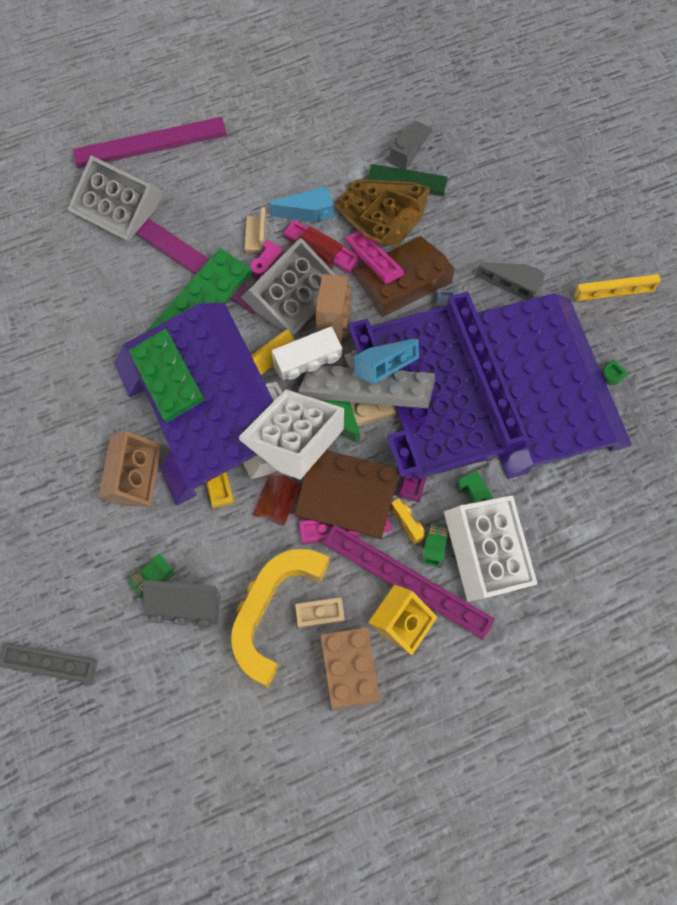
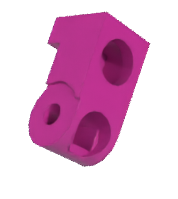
(266, 259)

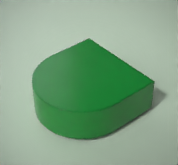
(614, 373)

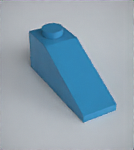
(305, 206)
(384, 360)

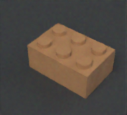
(334, 305)
(350, 669)

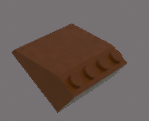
(423, 270)
(348, 493)

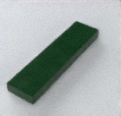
(435, 182)

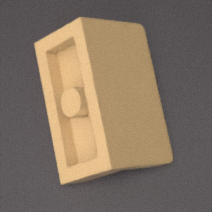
(256, 233)

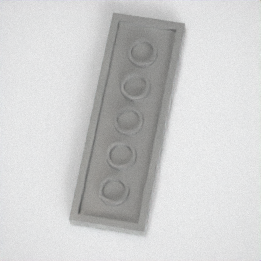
(341, 384)

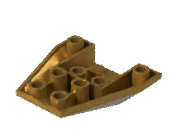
(383, 208)

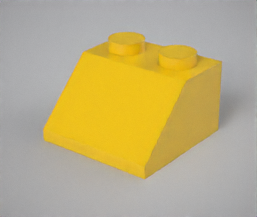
(403, 619)

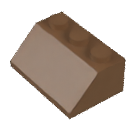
(130, 470)

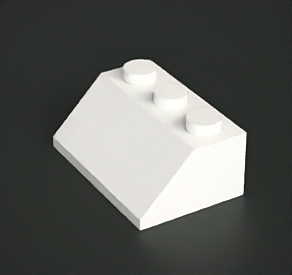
(306, 354)

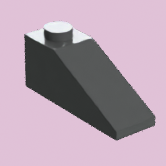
(408, 144)
(515, 278)

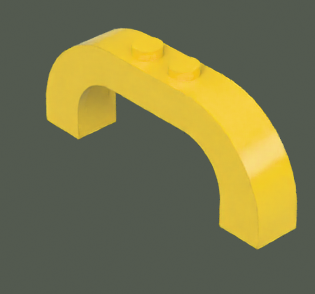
(250, 612)

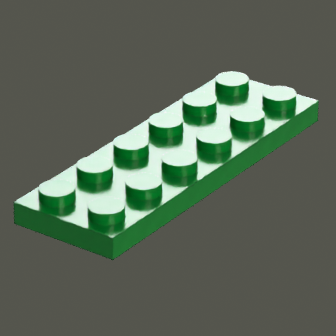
(212, 284)

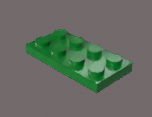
(166, 375)

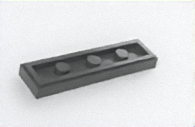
(48, 663)

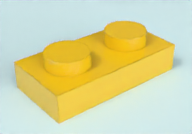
(403, 515)

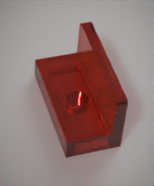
(322, 245)
(277, 499)

